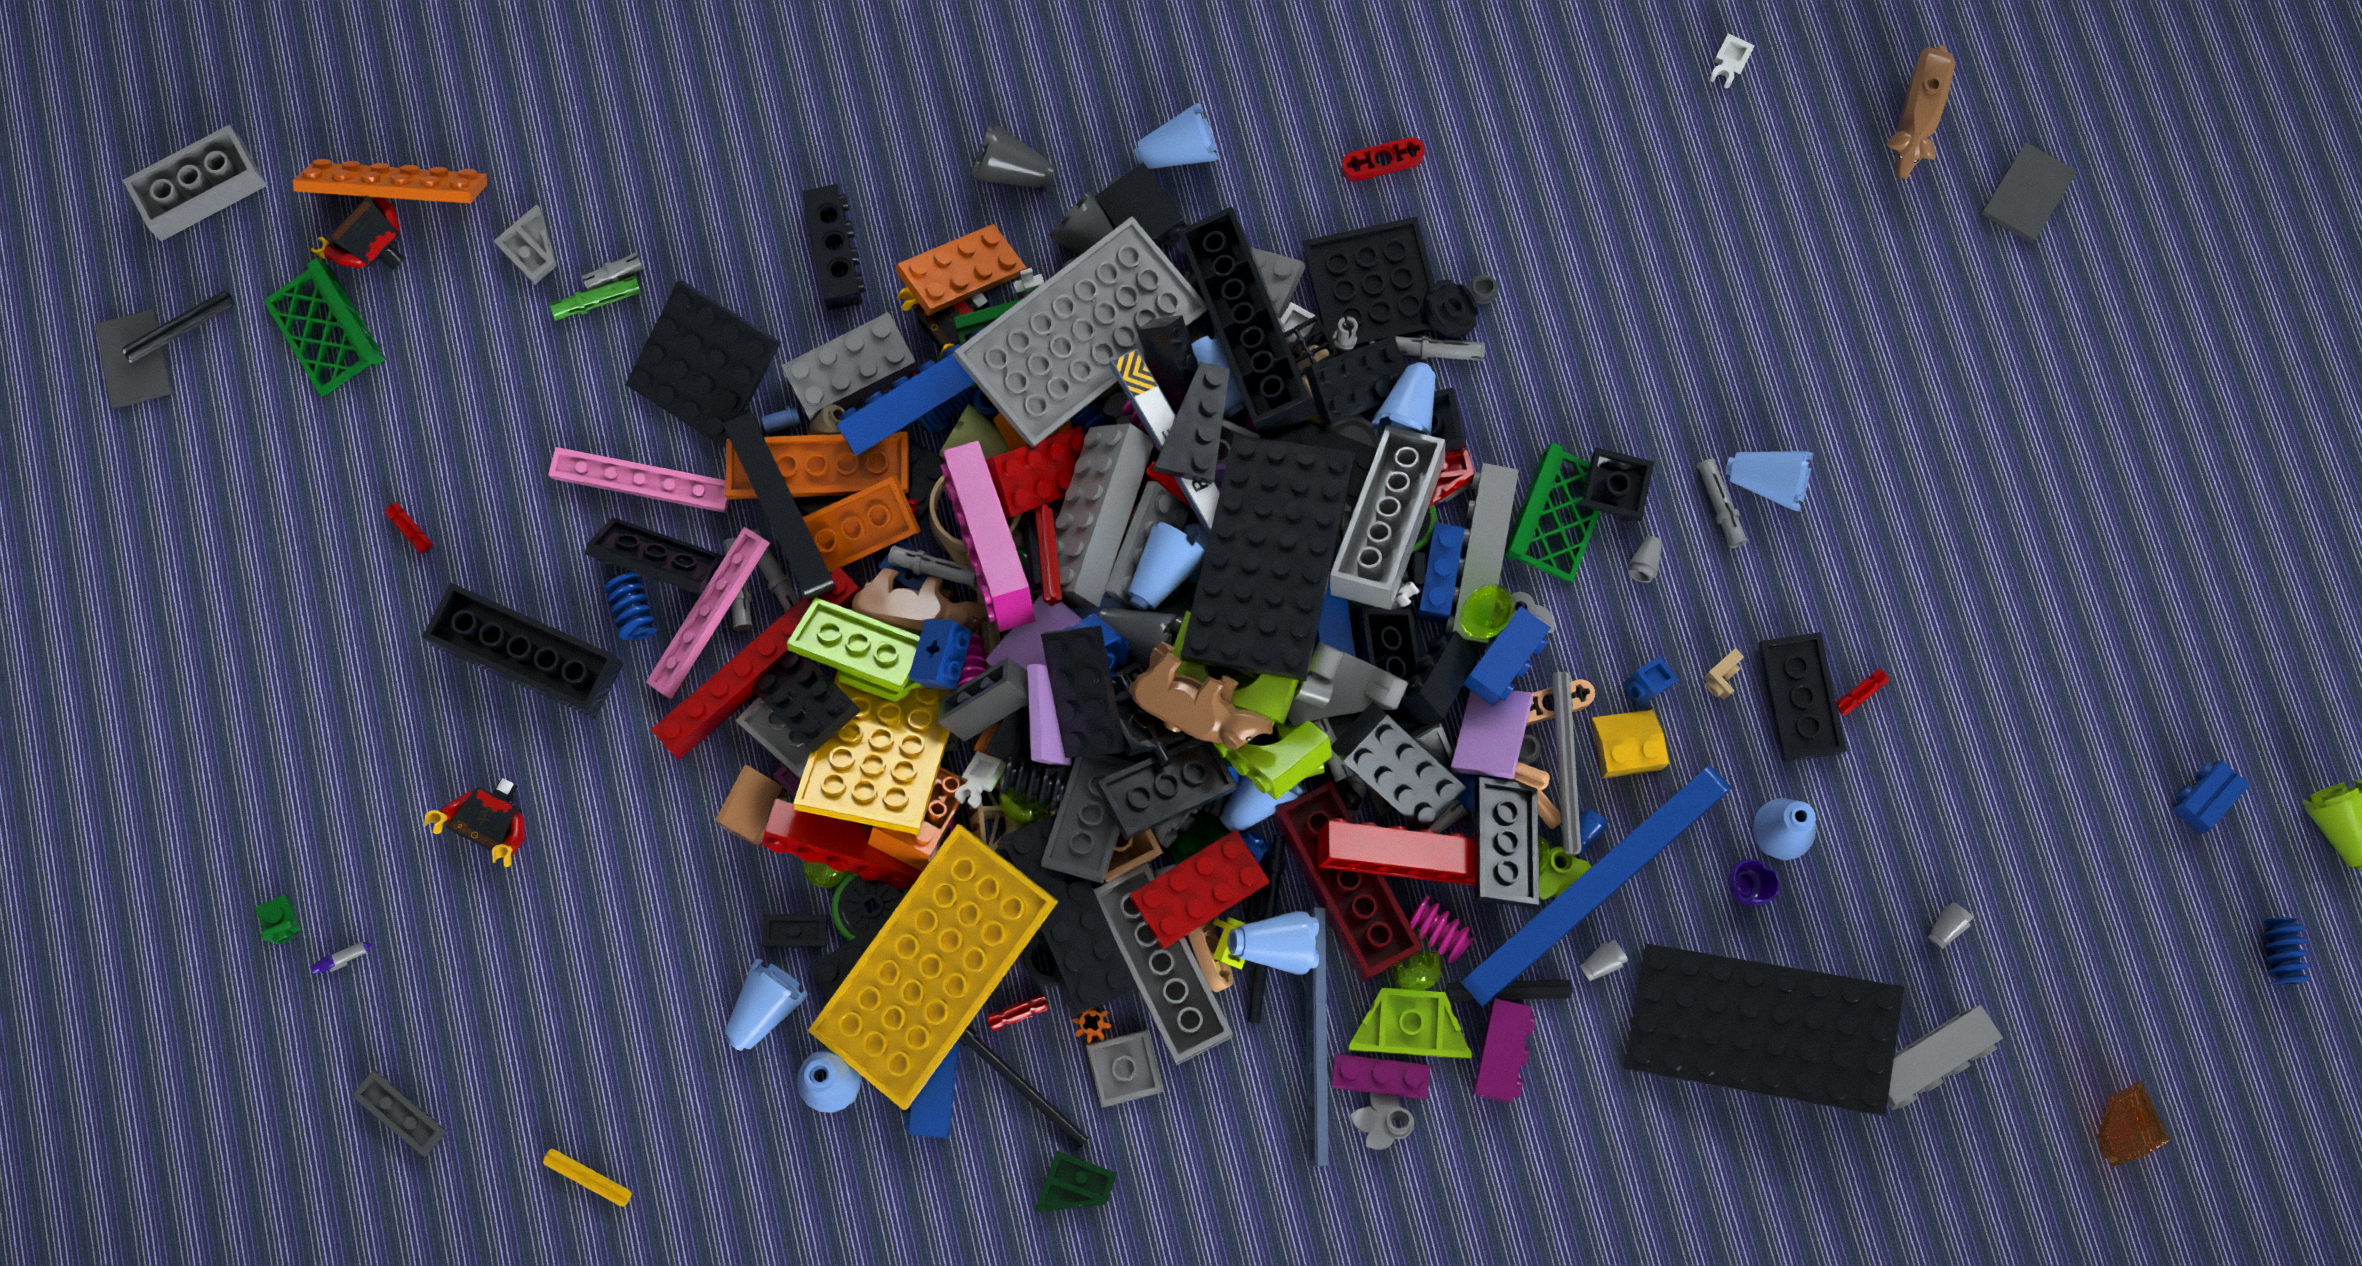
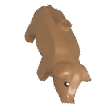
(1922, 109)
(909, 608)
(1194, 707)

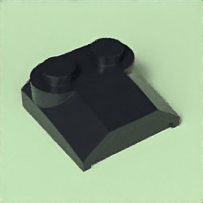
(1448, 420)
(1617, 484)

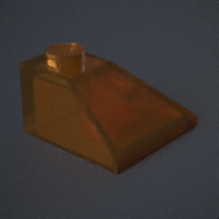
(2130, 1126)

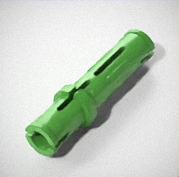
(594, 298)

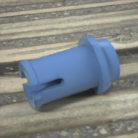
(782, 420)

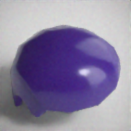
(1753, 883)

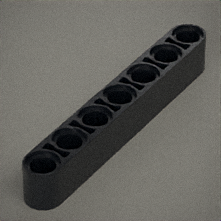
(779, 505)

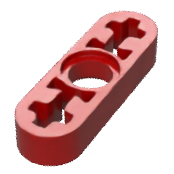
(1389, 148)

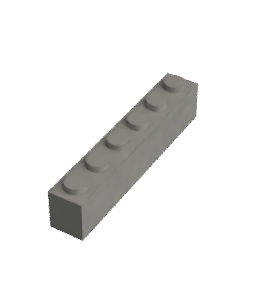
(1484, 539)

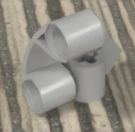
(1342, 686)

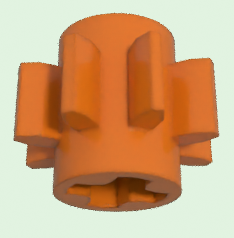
(1090, 1032)

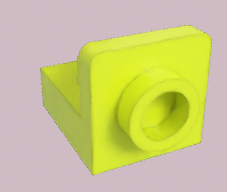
(1222, 953)

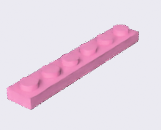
(638, 479)
(707, 612)

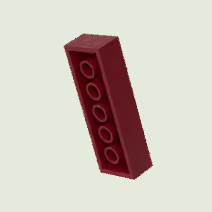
(1355, 903)

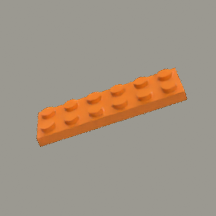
(390, 182)
(824, 465)

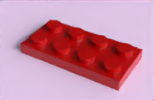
(1036, 475)
(1199, 889)

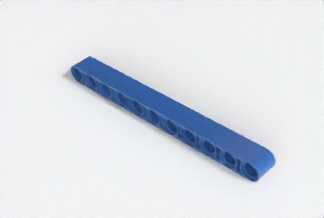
(1595, 886)

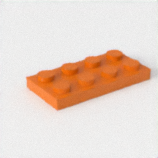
(960, 269)
(862, 523)

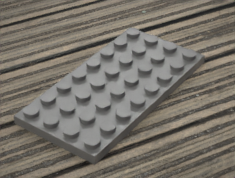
(1056, 344)

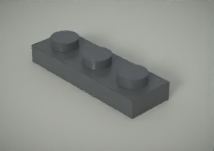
(399, 1113)

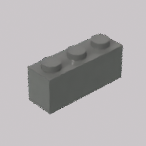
(985, 700)

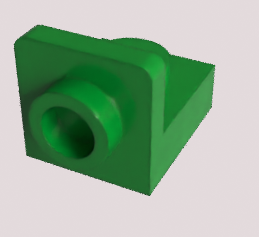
(278, 920)

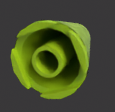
(2339, 817)

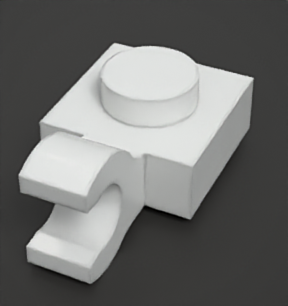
(1027, 283)

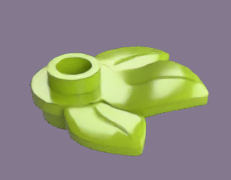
(1557, 880)

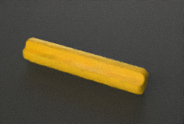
(587, 1177)

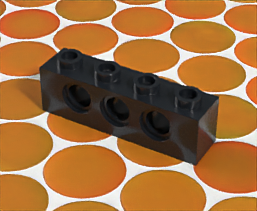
(819, 205)

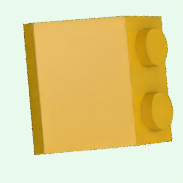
(1629, 743)

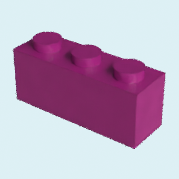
(1503, 1051)

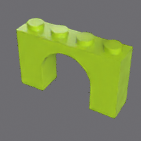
(1266, 696)
(1282, 764)

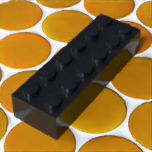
(523, 650)
(1075, 931)

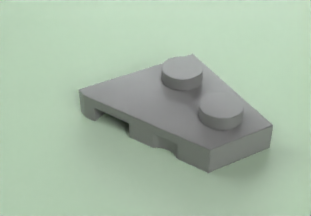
(529, 245)

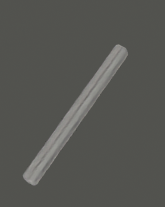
(1566, 763)

